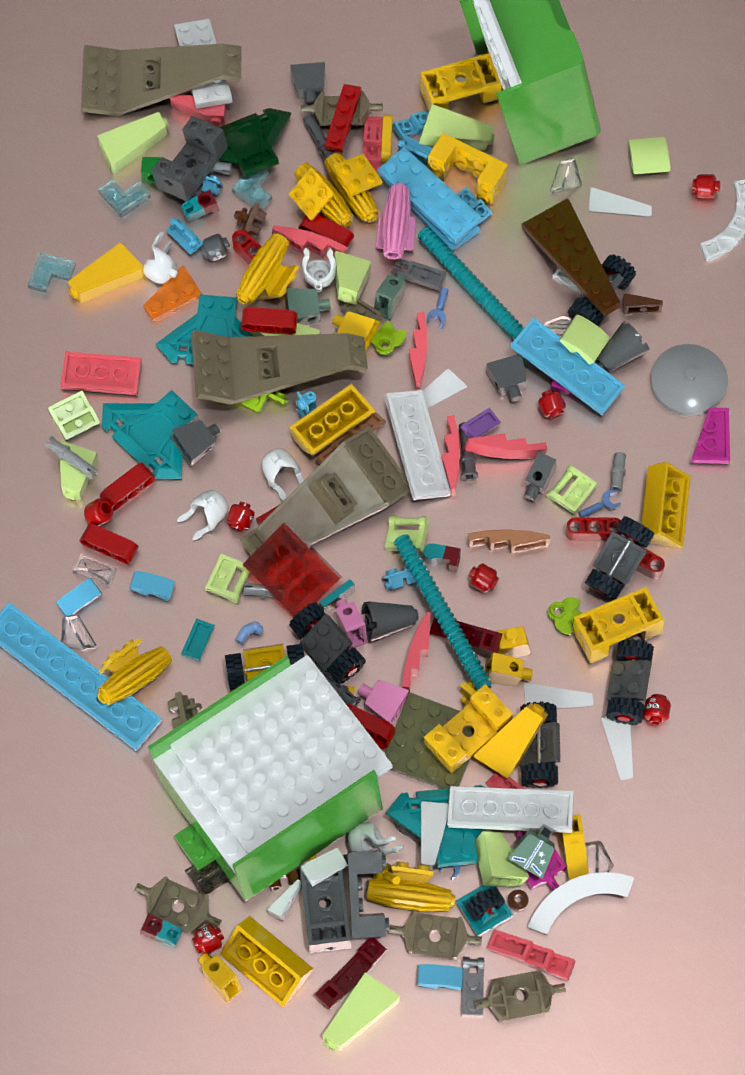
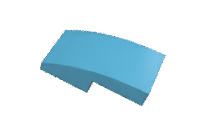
(412, 126)
(477, 205)
(153, 584)
(79, 597)
(439, 976)

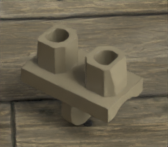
(186, 707)

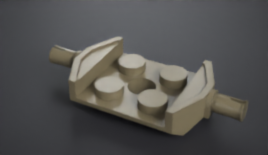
(325, 107)
(167, 893)
(452, 932)
(507, 1006)

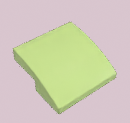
(649, 155)
(584, 338)
(73, 415)

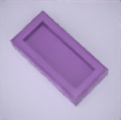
(480, 424)

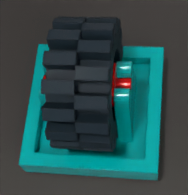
(484, 909)

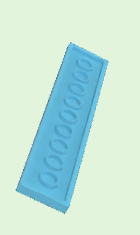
(73, 677)

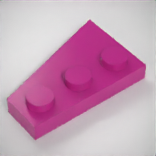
(714, 440)

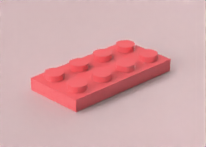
(101, 373)

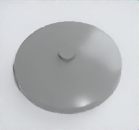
(689, 380)

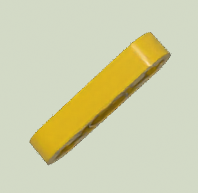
(386, 138)

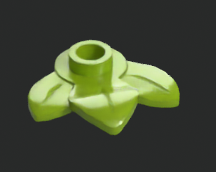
(389, 337)
(568, 610)

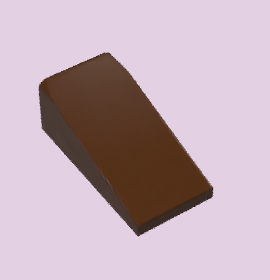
(638, 304)

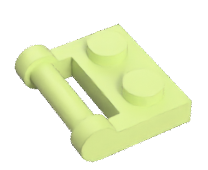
(577, 492)
(417, 536)
(223, 575)

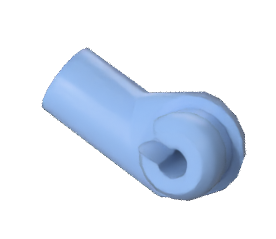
(247, 629)

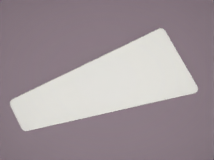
(610, 203)
(442, 388)
(560, 697)
(621, 747)
(432, 828)

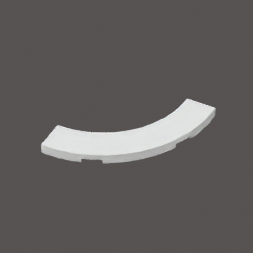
(733, 233)
(574, 890)

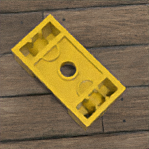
(440, 83)
(489, 170)
(598, 630)
(484, 714)

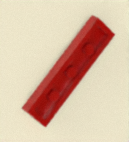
(343, 118)

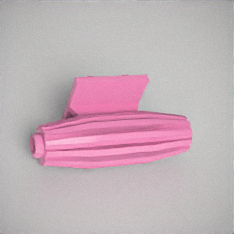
(396, 226)

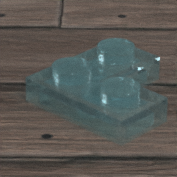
(250, 191)
(124, 201)
(48, 267)

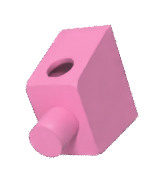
(351, 622)
(384, 700)

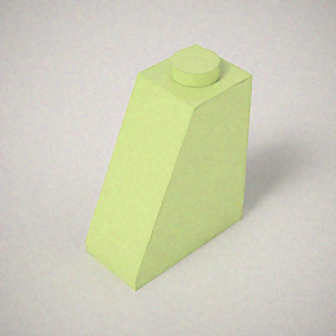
(350, 276)
(72, 480)
(494, 861)

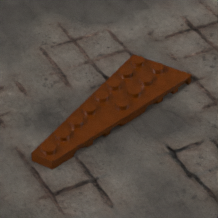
(568, 246)

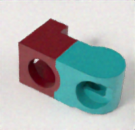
(199, 206)
(442, 555)
(161, 930)

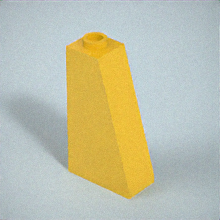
(106, 274)
(511, 743)

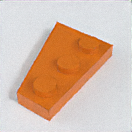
(172, 295)

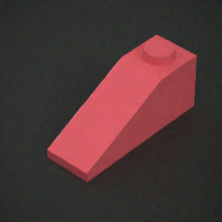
(214, 114)

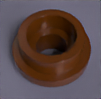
(515, 905)

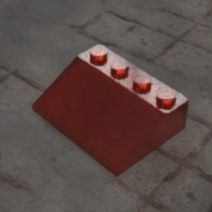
(292, 569)

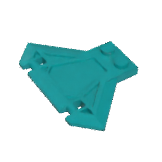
(213, 316)
(148, 431)
(456, 844)

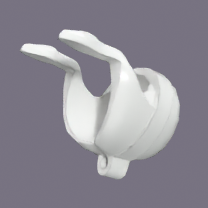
(161, 267)
(317, 269)
(273, 462)
(214, 507)
(368, 836)

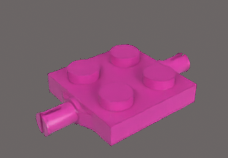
(554, 867)

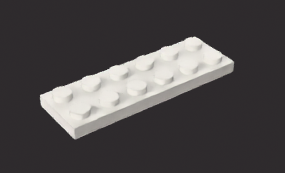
(201, 33)
(417, 445)
(510, 809)

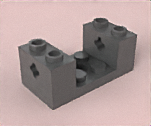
(204, 147)
(365, 924)
(329, 926)

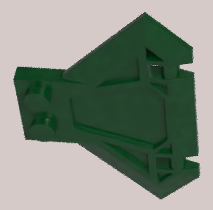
(253, 139)

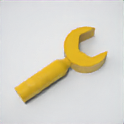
(387, 874)

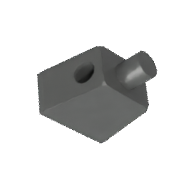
(308, 80)
(508, 376)
(194, 440)
(542, 469)

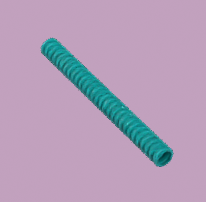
(470, 282)
(442, 612)

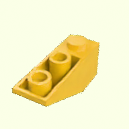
(575, 850)

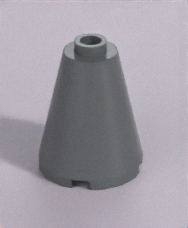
(622, 348)
(387, 618)

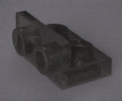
(207, 878)

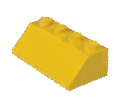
(330, 420)
(666, 504)
(266, 961)

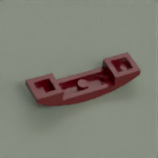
(476, 635)
(351, 973)

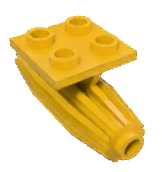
(353, 181)
(316, 195)
(265, 273)
(131, 671)
(412, 891)

